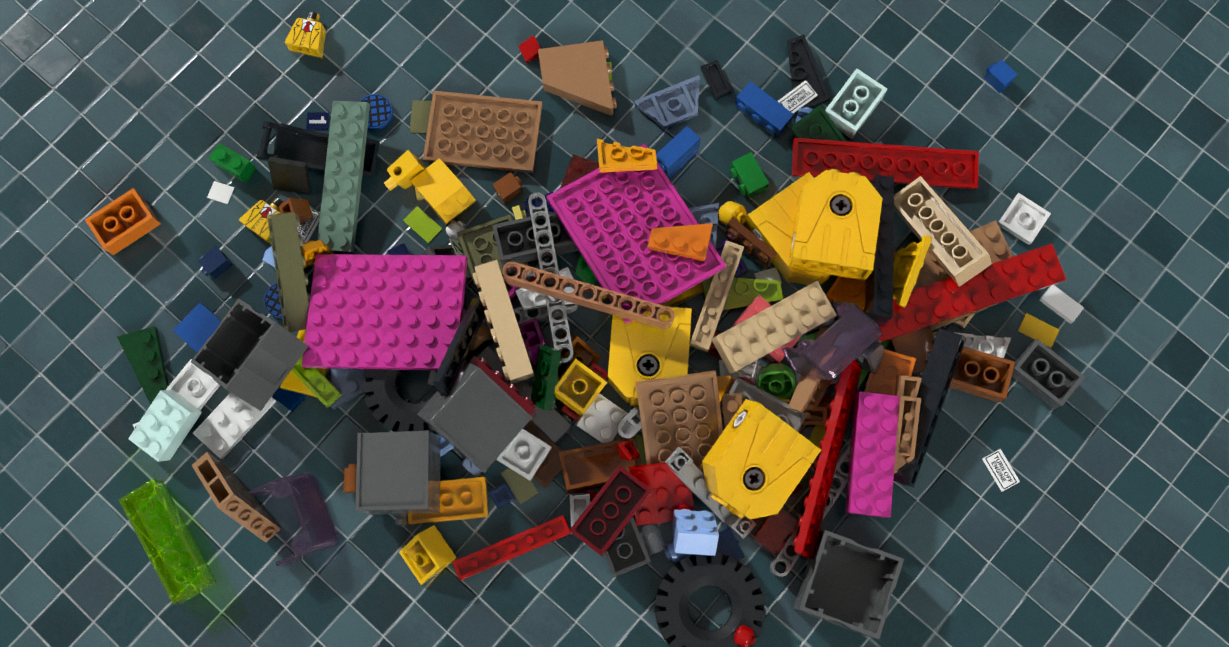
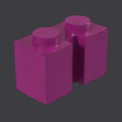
(533, 337)

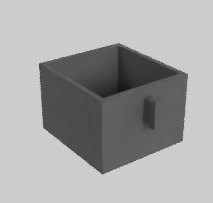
(475, 416)
(398, 473)

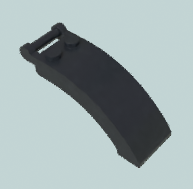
(308, 147)

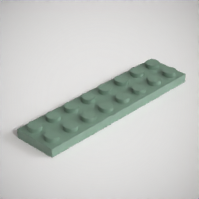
(343, 175)

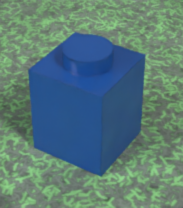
(1000, 75)

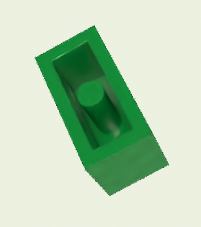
(232, 163)
(749, 176)

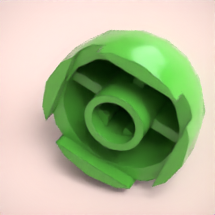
(777, 380)

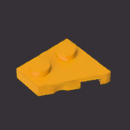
(312, 248)

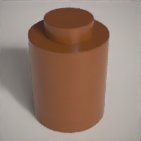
(350, 479)

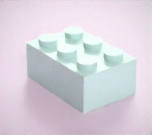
(855, 103)
(165, 425)

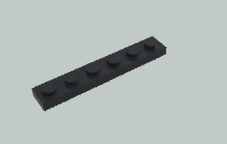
(459, 347)

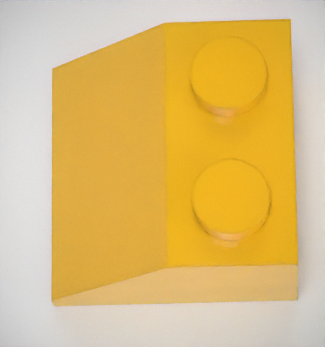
(427, 554)

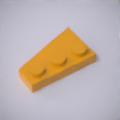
(621, 158)

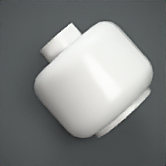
(454, 227)

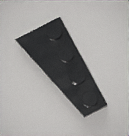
(804, 68)

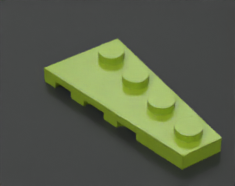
(745, 290)

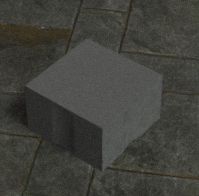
(249, 354)
(848, 584)

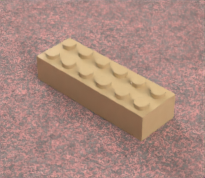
(951, 241)
(505, 325)
(773, 327)

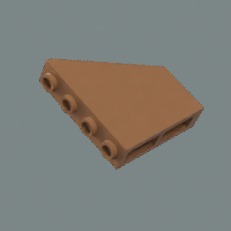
(579, 74)
(234, 498)

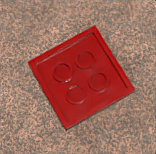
(666, 495)

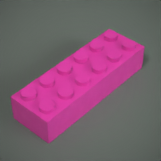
(872, 454)

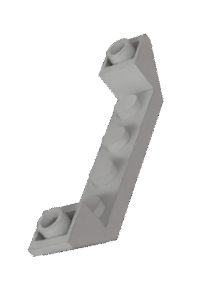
(694, 479)

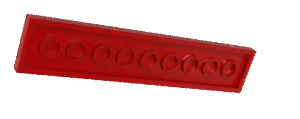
(905, 163)
(991, 286)
(827, 461)

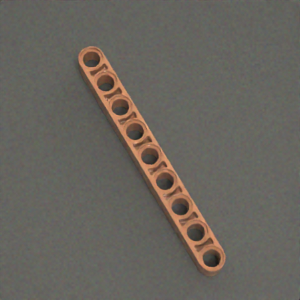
(581, 288)

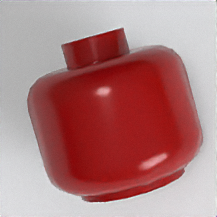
(744, 636)

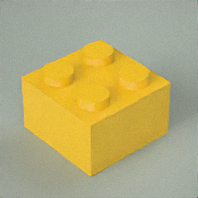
(578, 387)

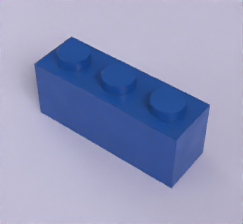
(763, 109)

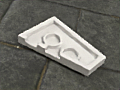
(987, 344)

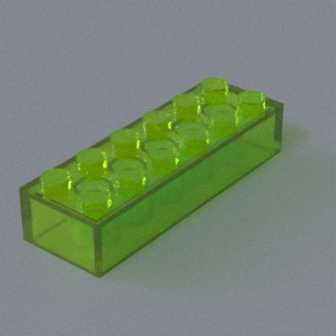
(167, 541)

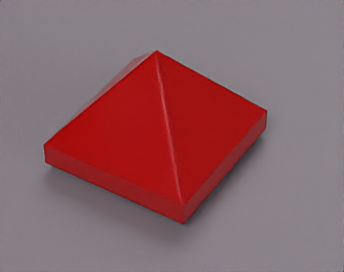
(627, 451)

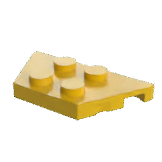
(906, 269)

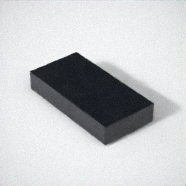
(715, 79)

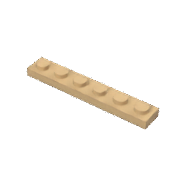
(716, 297)

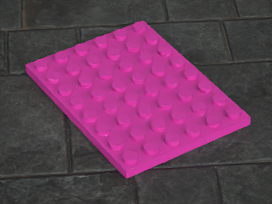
(612, 224)
(384, 311)

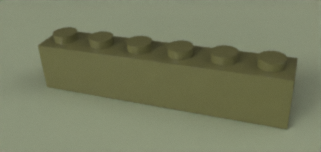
(289, 270)

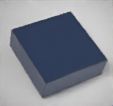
(502, 495)

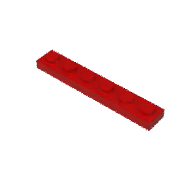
(511, 547)

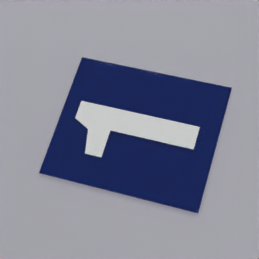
(317, 121)

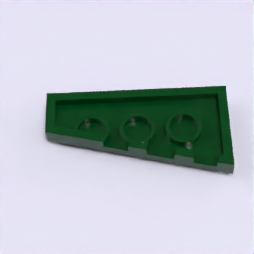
(146, 359)

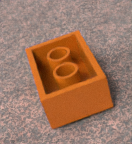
(122, 221)

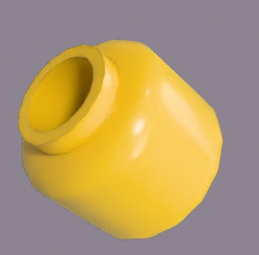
(732, 209)

